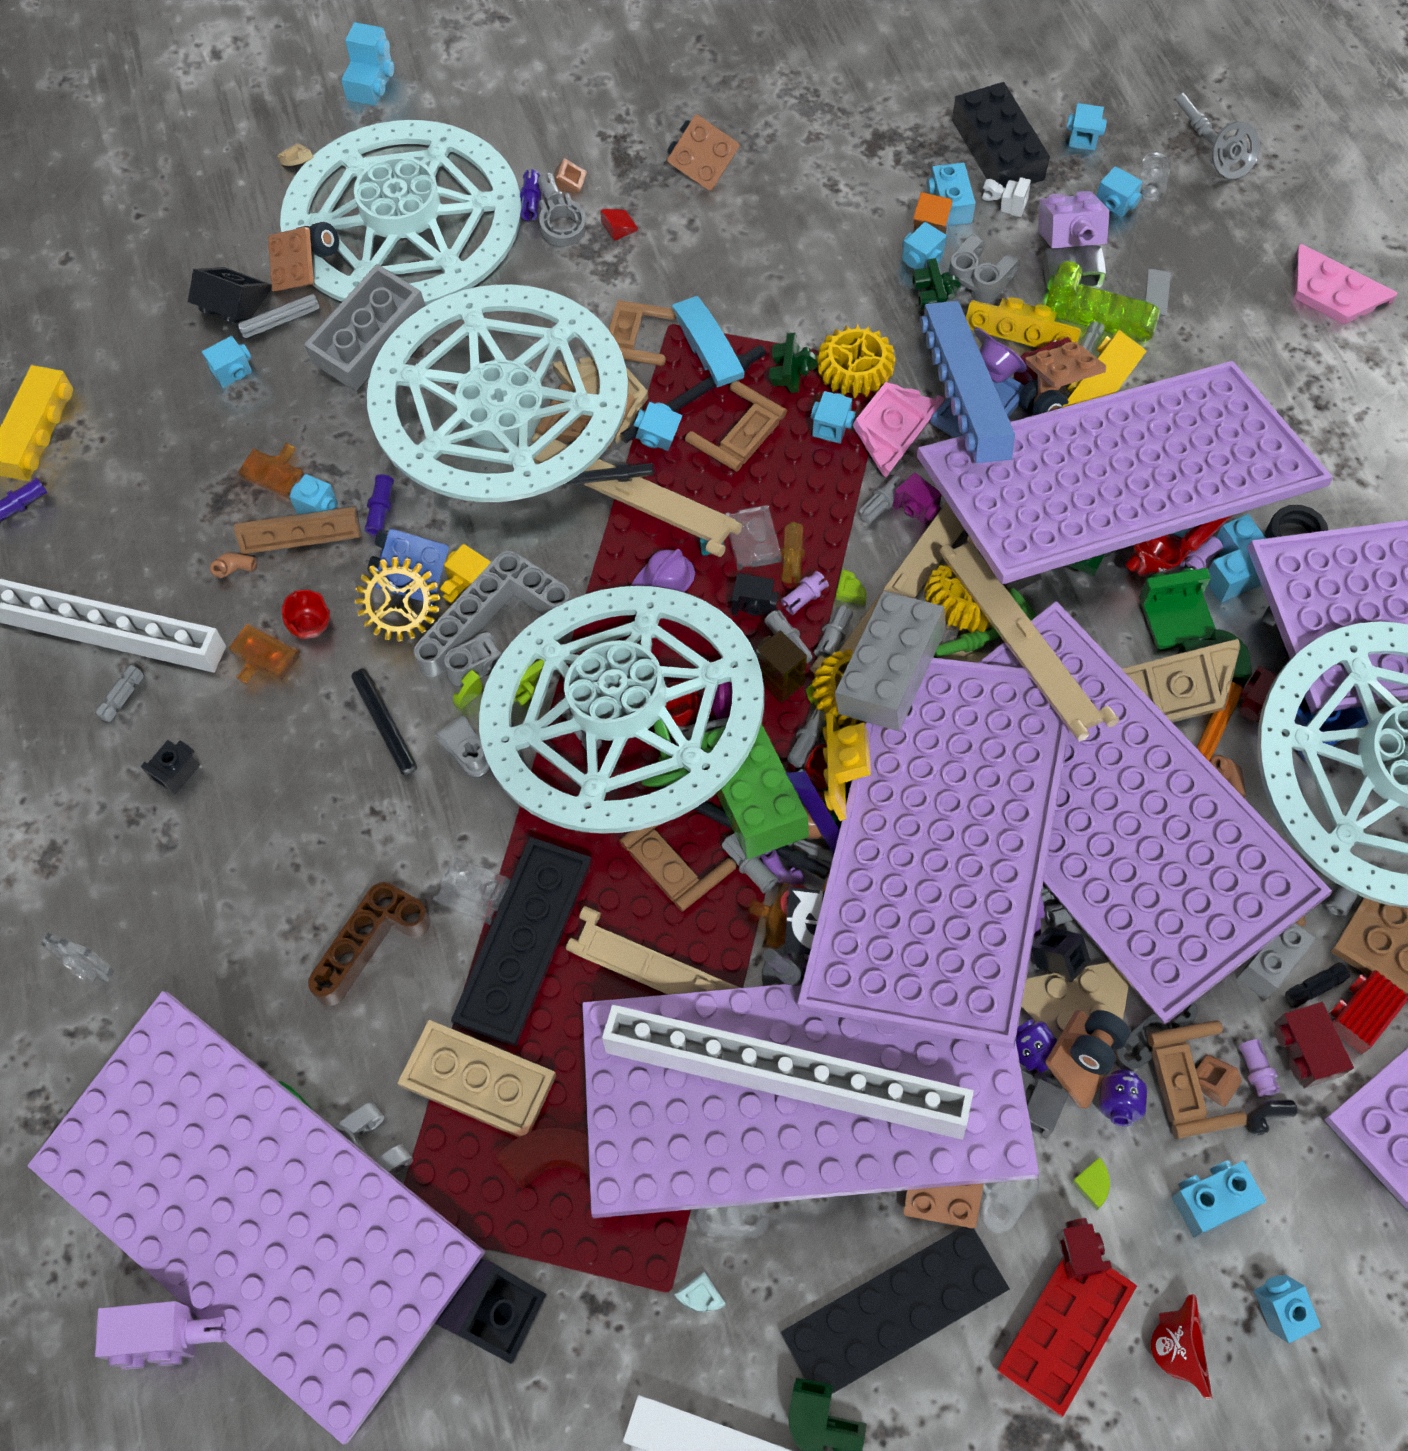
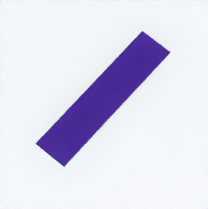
(815, 807)

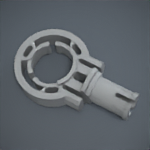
(558, 208)

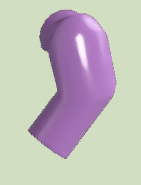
(775, 865)

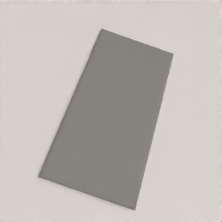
(1158, 289)

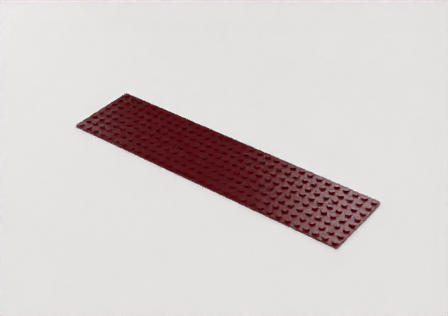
(801, 483)

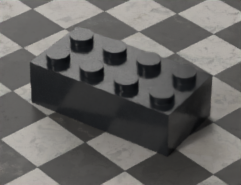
(1000, 135)

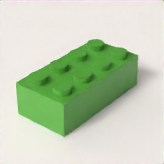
(760, 799)

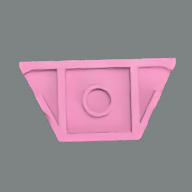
(1336, 288)
(893, 423)

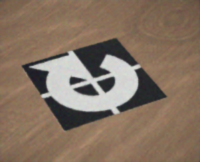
(802, 919)

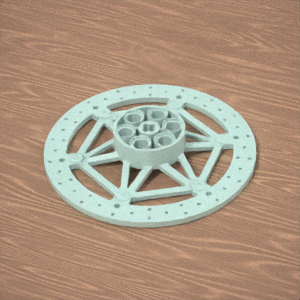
(401, 199)
(497, 394)
(613, 686)
(1376, 765)

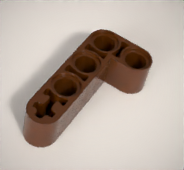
(365, 945)

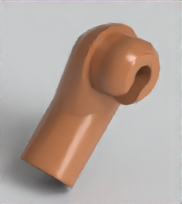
(232, 562)
(1231, 772)

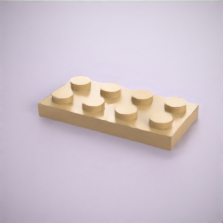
(477, 1079)

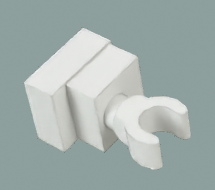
(1013, 197)

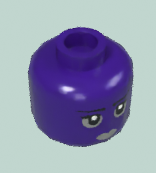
(1034, 1045)
(1123, 1098)

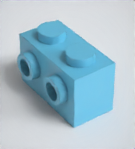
(953, 183)
(1217, 1198)

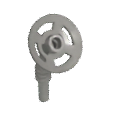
(1230, 149)

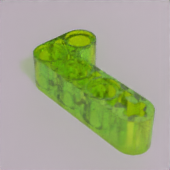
(1088, 304)

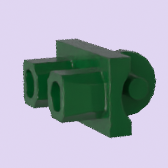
(939, 286)
(795, 361)

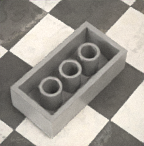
(361, 325)
(891, 660)

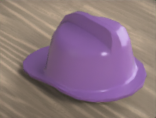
(998, 358)
(667, 570)

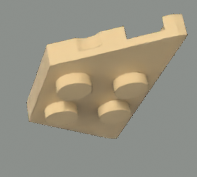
(591, 382)
(1190, 681)
(1054, 999)

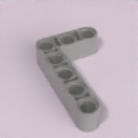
(487, 605)

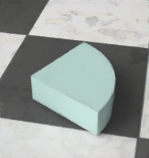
(700, 1295)

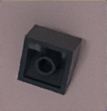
(227, 293)
(492, 1310)

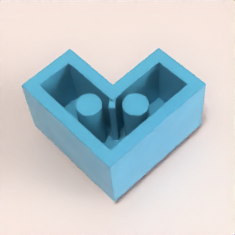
(369, 64)
(1234, 570)

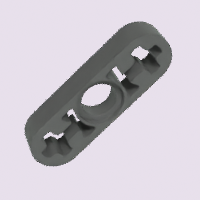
(1144, 1055)

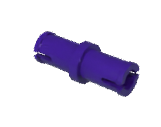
(530, 195)
(20, 498)
(379, 504)

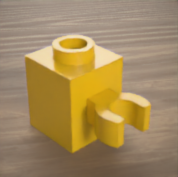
(461, 569)

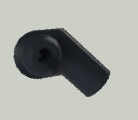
(1268, 1110)

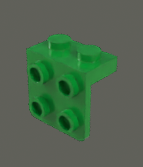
(1177, 607)

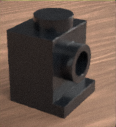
(754, 595)
(171, 766)
(1061, 952)

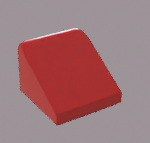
(617, 223)

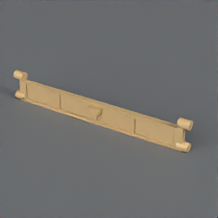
(658, 502)
(914, 569)
(1026, 642)
(639, 961)

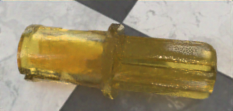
(792, 552)

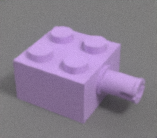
(1073, 220)
(152, 1334)

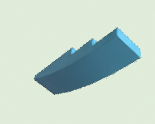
(708, 341)

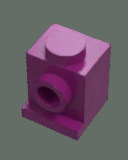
(918, 498)

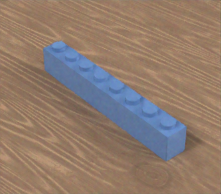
(967, 383)

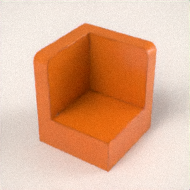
(932, 210)

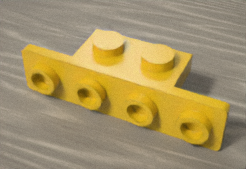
(1020, 322)
(847, 760)

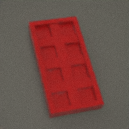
(1065, 1335)

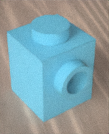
(1086, 126)
(1119, 191)
(923, 245)
(228, 361)
(832, 416)
(657, 425)
(312, 496)
(1287, 1308)

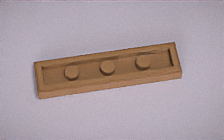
(297, 530)

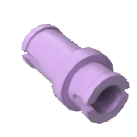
(1202, 557)
(809, 589)
(1260, 1071)

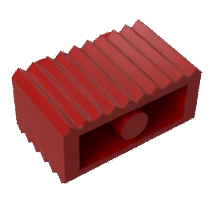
(1367, 1010)

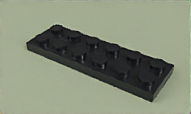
(522, 942)
(895, 1310)

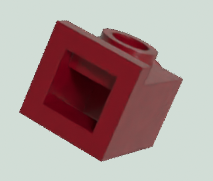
(1255, 693)
(1082, 1249)

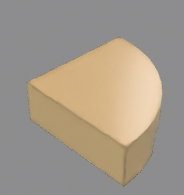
(295, 155)

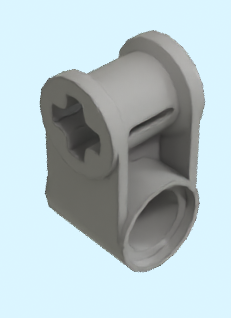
(474, 657)
(463, 744)

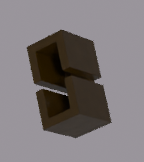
(781, 665)

